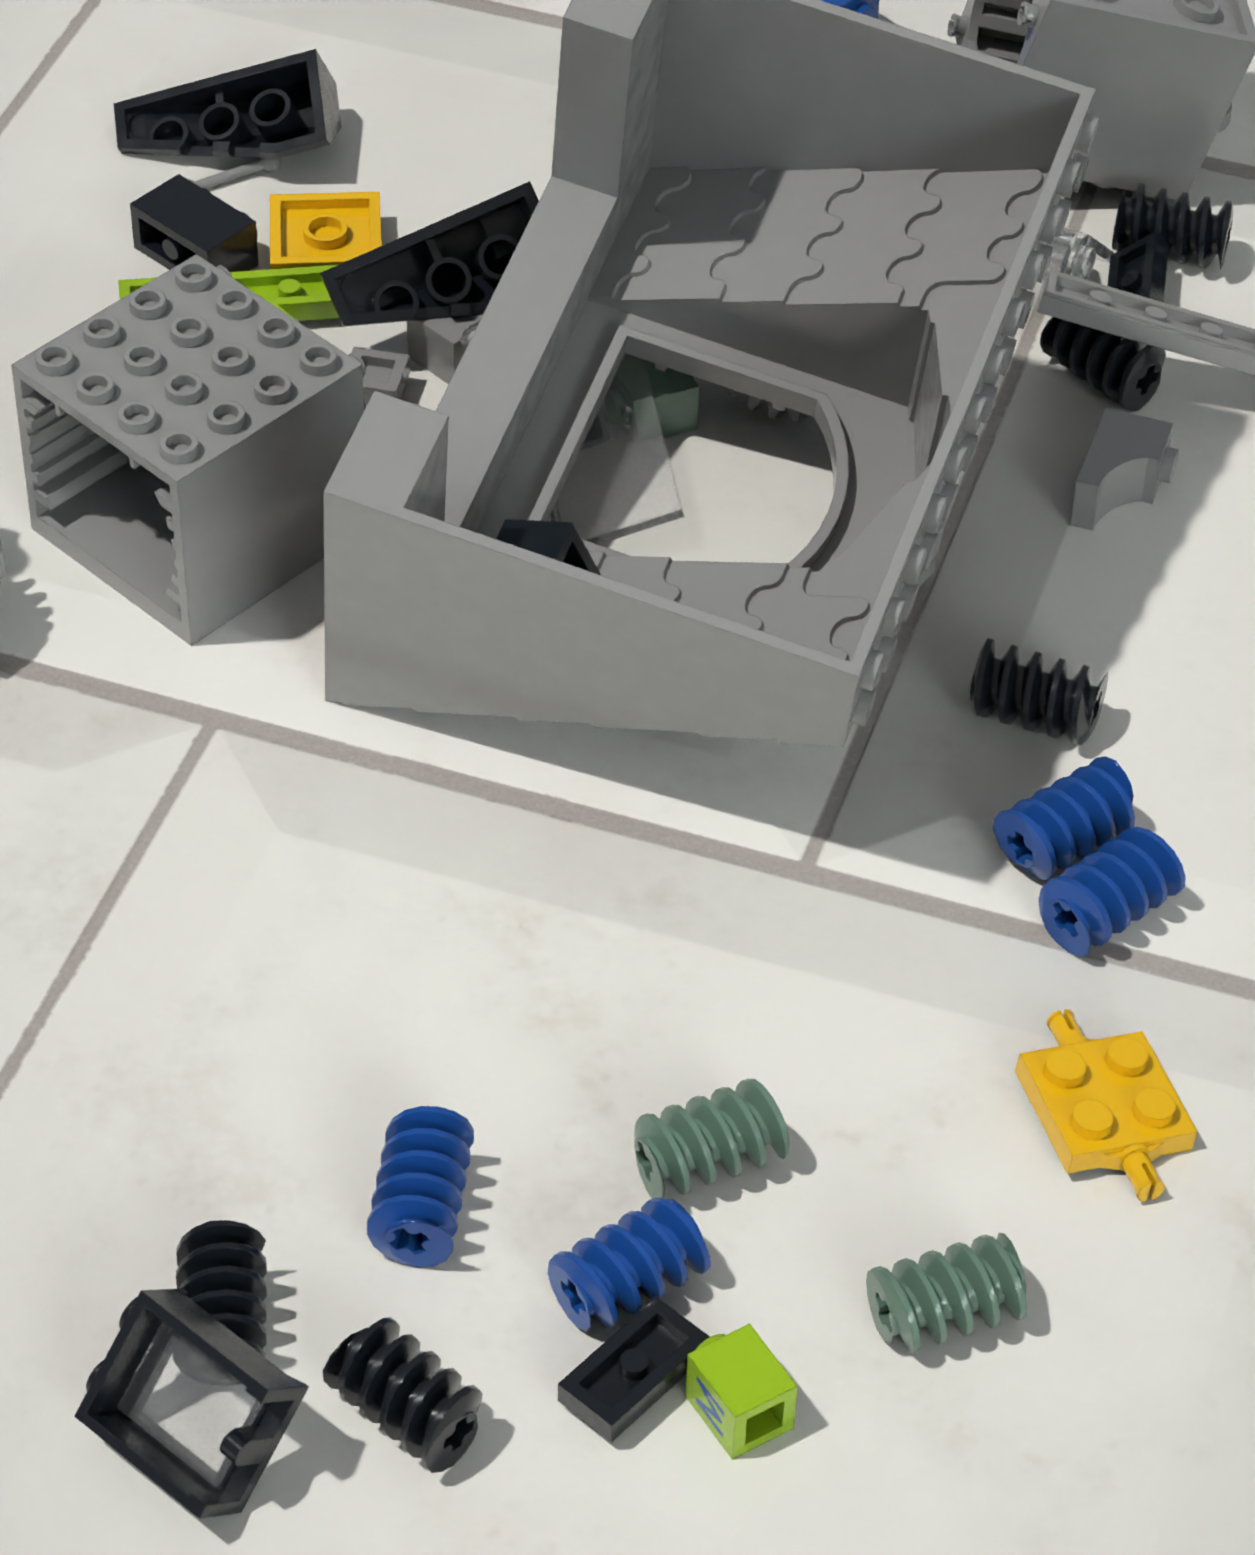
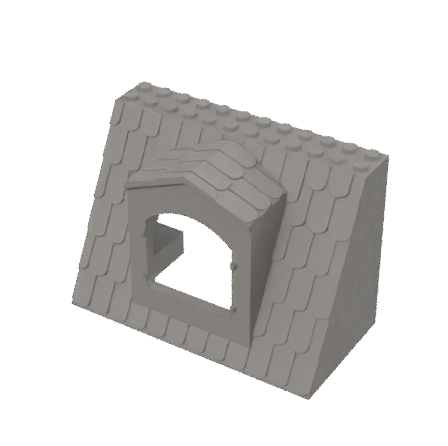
(765, 211)

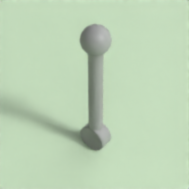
(266, 164)

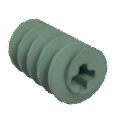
(708, 1134)
(947, 1289)

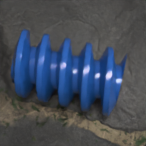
(1067, 818)
(1110, 890)
(420, 1186)
(627, 1259)

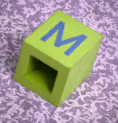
(740, 1390)

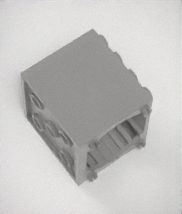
(1156, 68)
(186, 444)

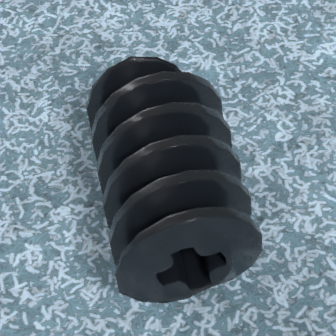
(1176, 224)
(1112, 364)
(1036, 693)
(224, 1276)
(406, 1393)

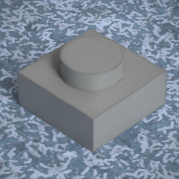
(384, 372)

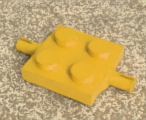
(1105, 1103)

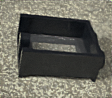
(189, 1403)

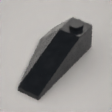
(241, 113)
(435, 270)

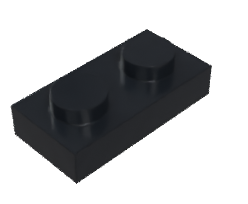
(1141, 267)
(631, 1369)

